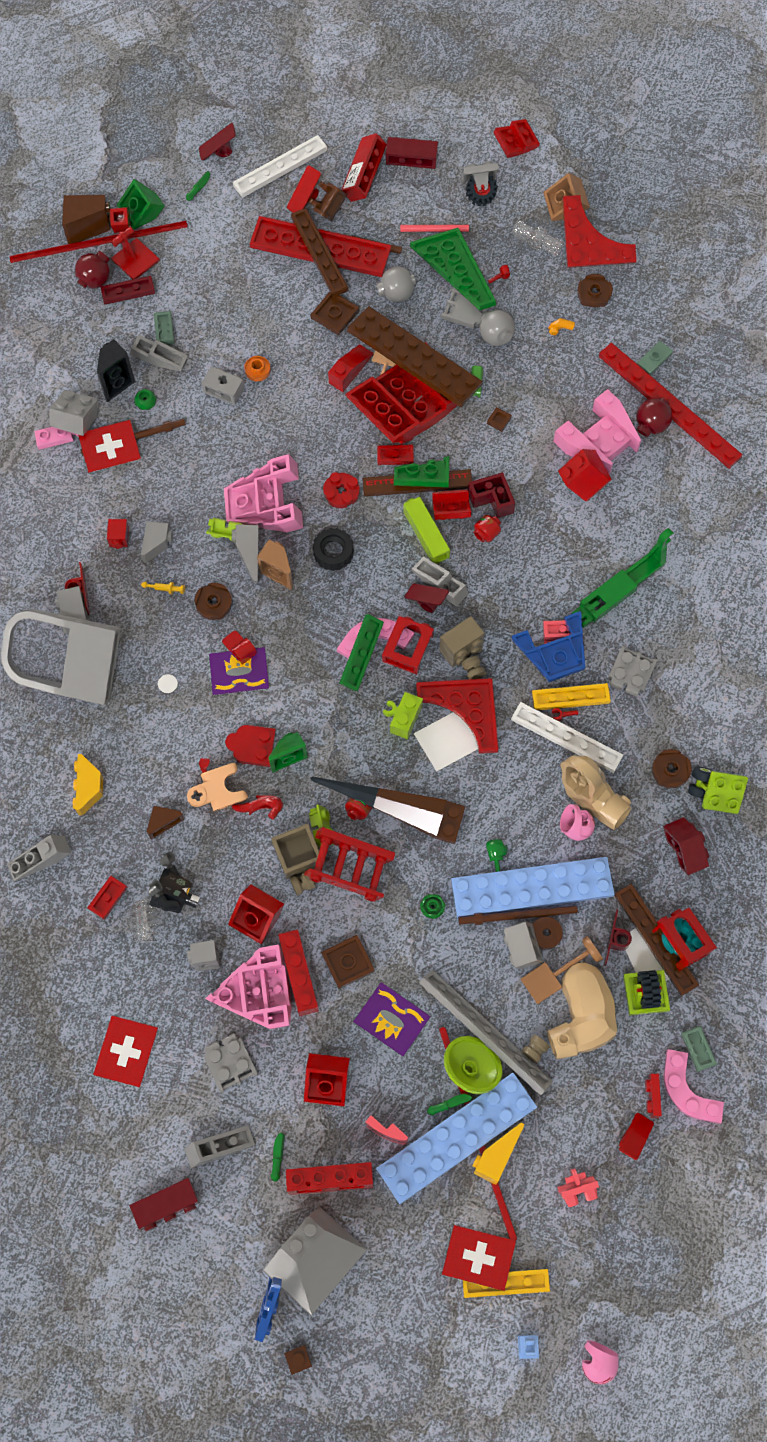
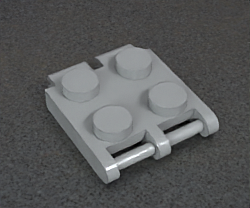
(462, 311)
(631, 671)
(229, 1062)

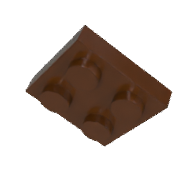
(334, 313)
(347, 961)

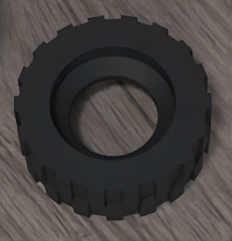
(340, 561)

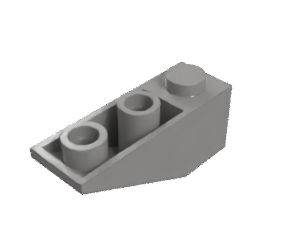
(40, 856)

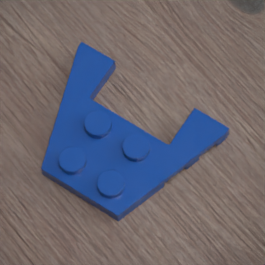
(557, 657)
(267, 1309)

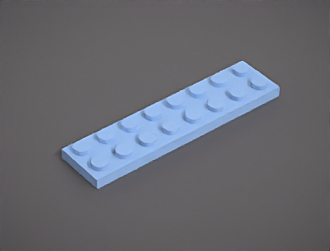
(532, 887)
(456, 1138)

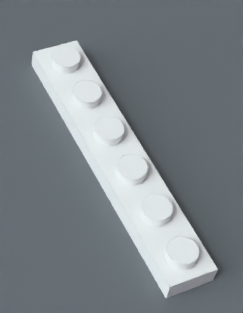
(280, 166)
(566, 737)

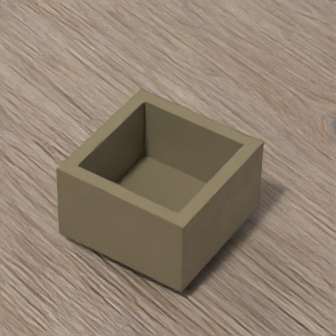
(462, 642)
(296, 850)

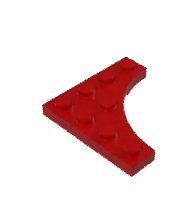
(585, 244)
(471, 702)

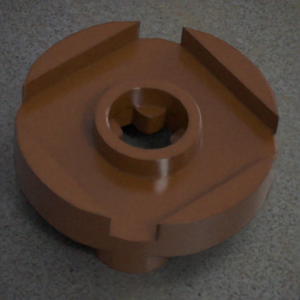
(591, 299)
(207, 593)
(677, 760)

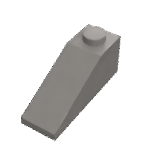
(247, 546)
(219, 1146)

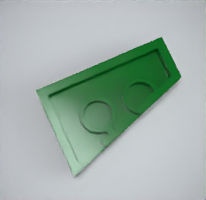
(427, 475)

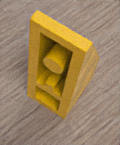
(494, 1159)

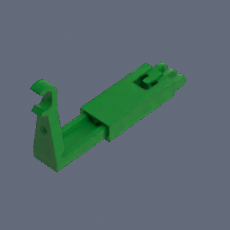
(624, 582)

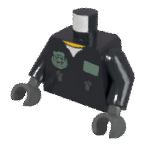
(172, 889)

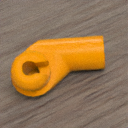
(561, 323)

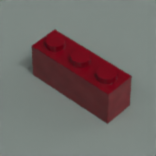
(411, 152)
(165, 1205)

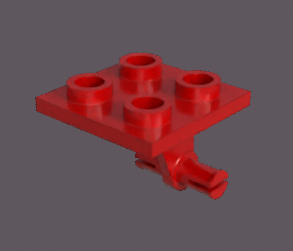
(134, 257)

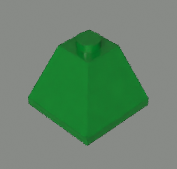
(141, 204)
(287, 752)

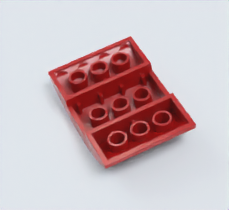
(392, 405)

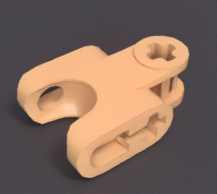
(214, 789)

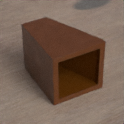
(85, 217)

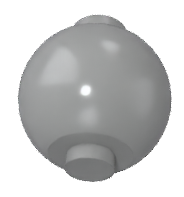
(396, 284)
(497, 327)

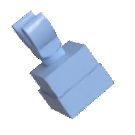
(528, 1346)

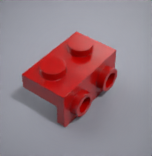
(451, 504)

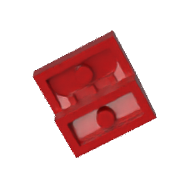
(516, 138)

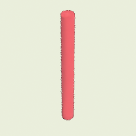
(432, 228)

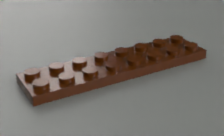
(414, 356)

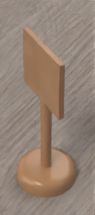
(543, 983)

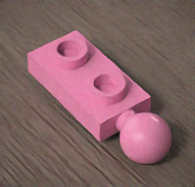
(52, 437)

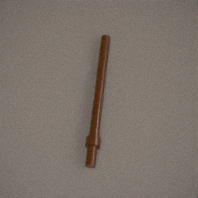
(165, 427)
(479, 918)

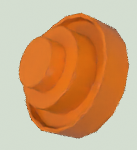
(257, 368)

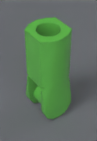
(477, 371)

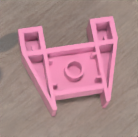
(607, 436)

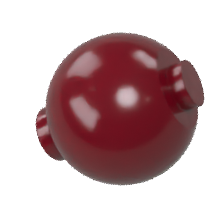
(92, 270)
(653, 416)

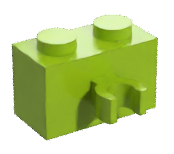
(404, 715)

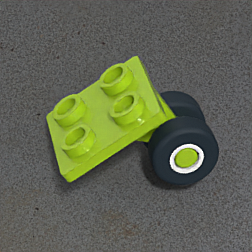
(718, 789)

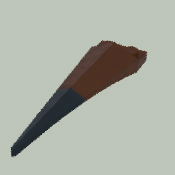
(427, 814)

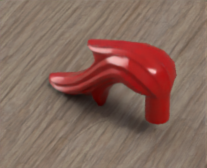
(261, 802)

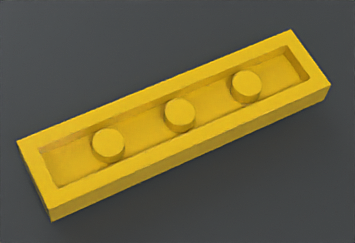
(571, 696)
(517, 1283)

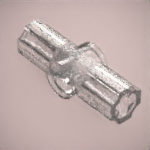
(537, 238)

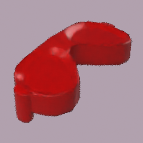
(204, 763)

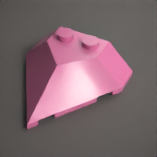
(258, 989)

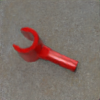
(504, 274)
(563, 714)

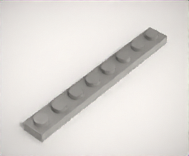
(486, 1032)

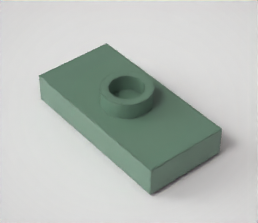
(164, 327)
(655, 358)
(698, 1049)

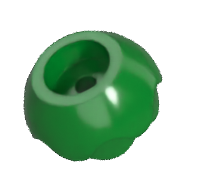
(145, 404)
(435, 900)

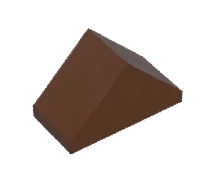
(162, 820)

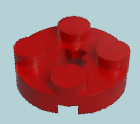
(337, 481)

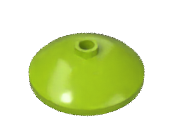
(472, 1065)

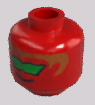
(487, 528)
(357, 809)

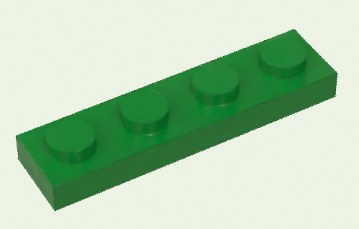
(361, 652)

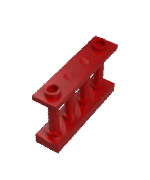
(363, 850)

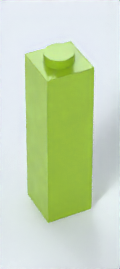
(426, 530)

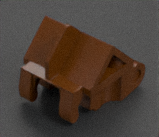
(331, 201)

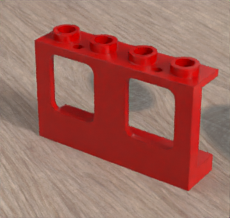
(329, 1178)

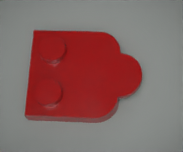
(252, 744)

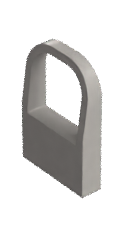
(88, 658)

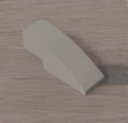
(158, 354)
(438, 577)

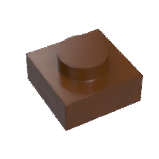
(499, 419)
(298, 1359)

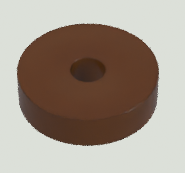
(551, 925)

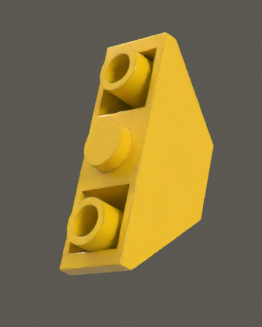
(87, 785)

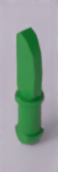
(198, 186)
(450, 1103)
(277, 1157)

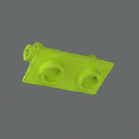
(219, 530)
(319, 817)

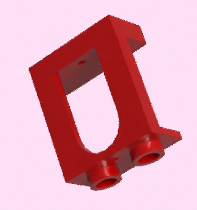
(401, 661)
(687, 957)

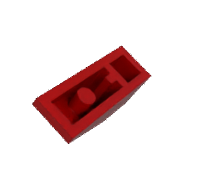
(348, 367)

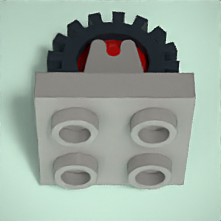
(480, 182)

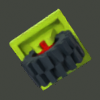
(646, 992)

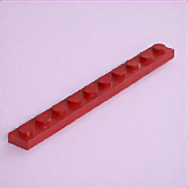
(681, 414)

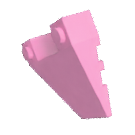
(260, 497)

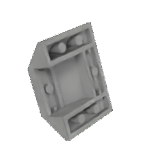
(314, 1260)

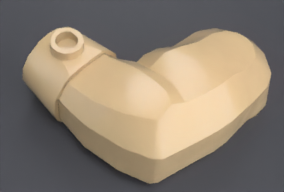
(588, 788)
(591, 1013)

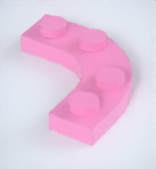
(347, 644)
(682, 1096)

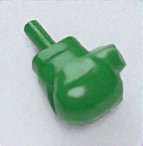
(496, 851)

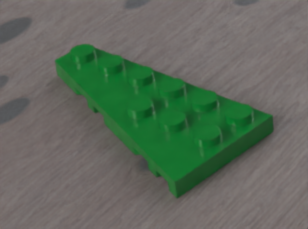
(455, 263)

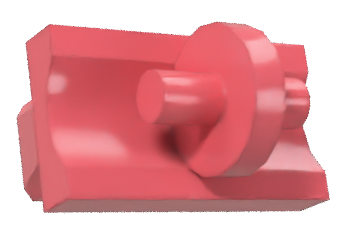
(578, 1184)

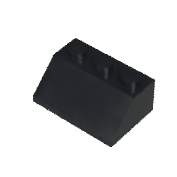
(114, 370)

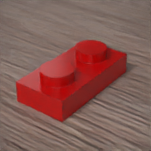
(395, 455)
(107, 897)
(653, 1105)

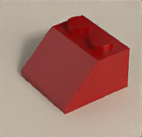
(585, 474)
(255, 913)
(326, 1079)

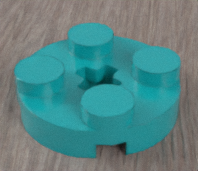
(687, 933)

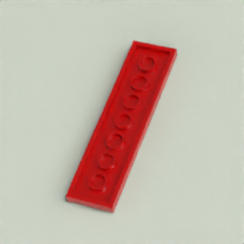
(347, 251)

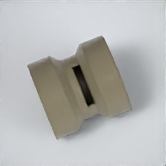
(473, 667)
(301, 883)
(535, 1049)

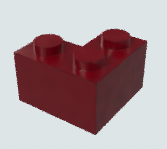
(492, 490)
(688, 845)

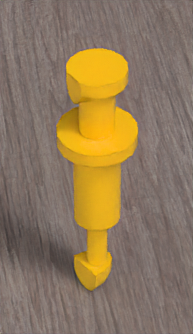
(170, 588)

